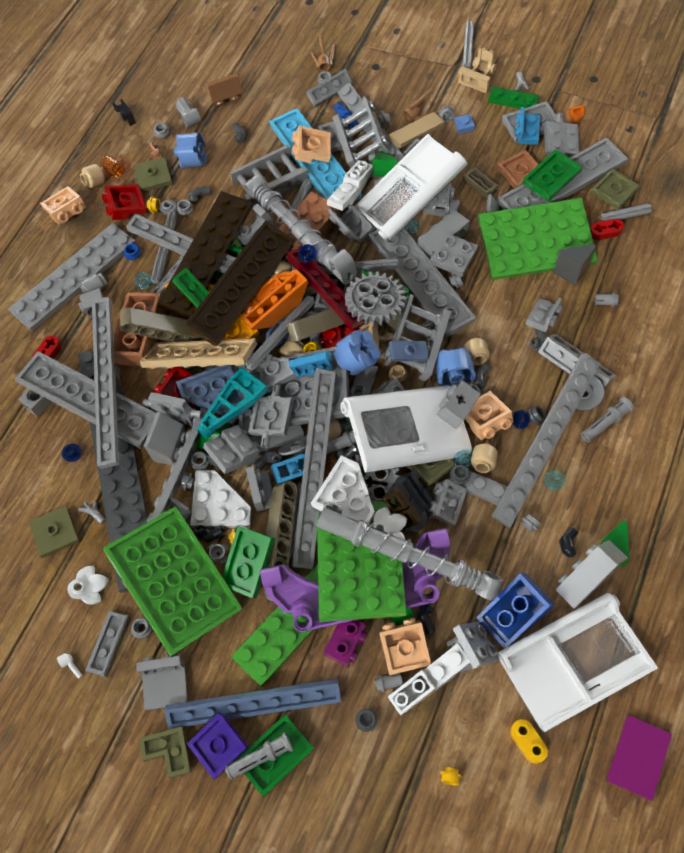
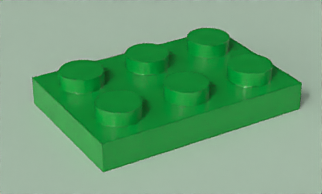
(552, 175)
(247, 556)
(271, 773)

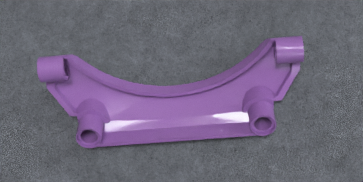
(301, 595)

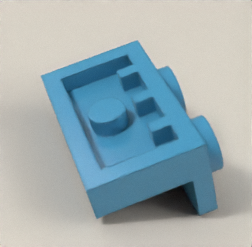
(528, 128)
(307, 365)

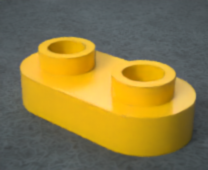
(528, 741)

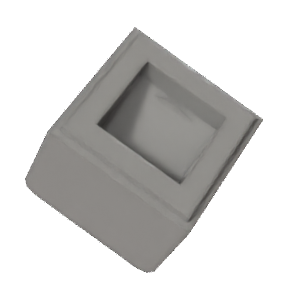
(492, 205)
(183, 509)

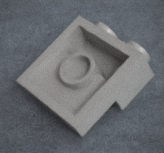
(232, 449)

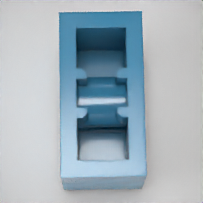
(288, 469)

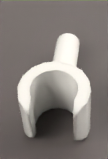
(67, 659)

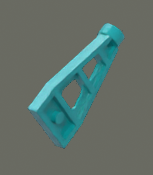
(246, 384)

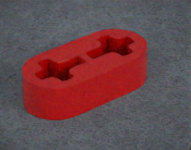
(606, 229)
(50, 351)

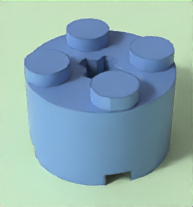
(190, 150)
(357, 352)
(454, 367)

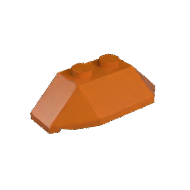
(275, 300)

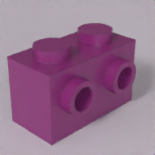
(345, 642)

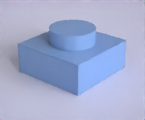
(464, 124)

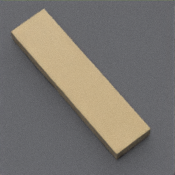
(416, 130)

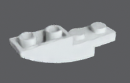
(351, 187)
(429, 679)

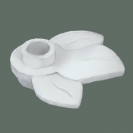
(387, 522)
(90, 583)

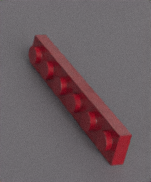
(325, 288)

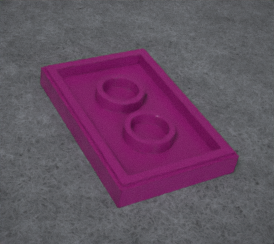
(639, 757)

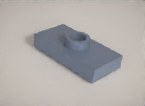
(408, 351)

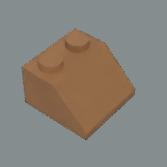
(223, 88)

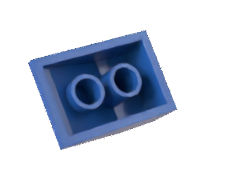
(515, 610)

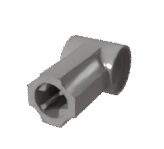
(188, 114)

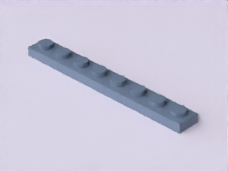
(253, 703)

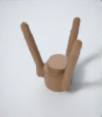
(323, 63)
(413, 111)

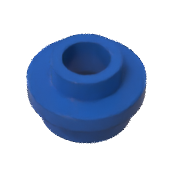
(132, 251)

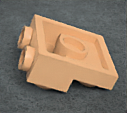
(311, 145)
(63, 205)
(489, 416)
(404, 646)

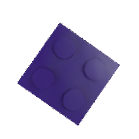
(217, 745)

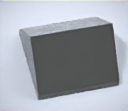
(573, 262)

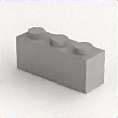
(451, 223)

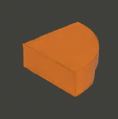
(576, 113)

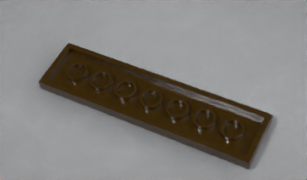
(208, 249)
(239, 283)

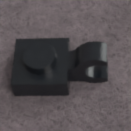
(125, 112)

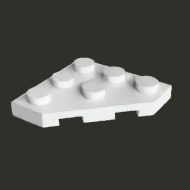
(348, 489)
(217, 503)

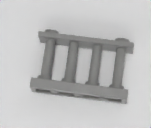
(346, 135)
(282, 183)
(435, 335)

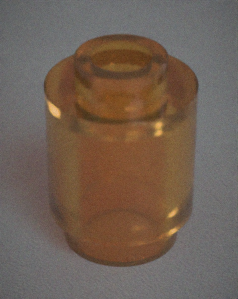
(112, 166)

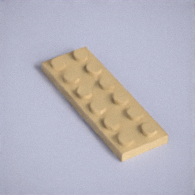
(198, 353)

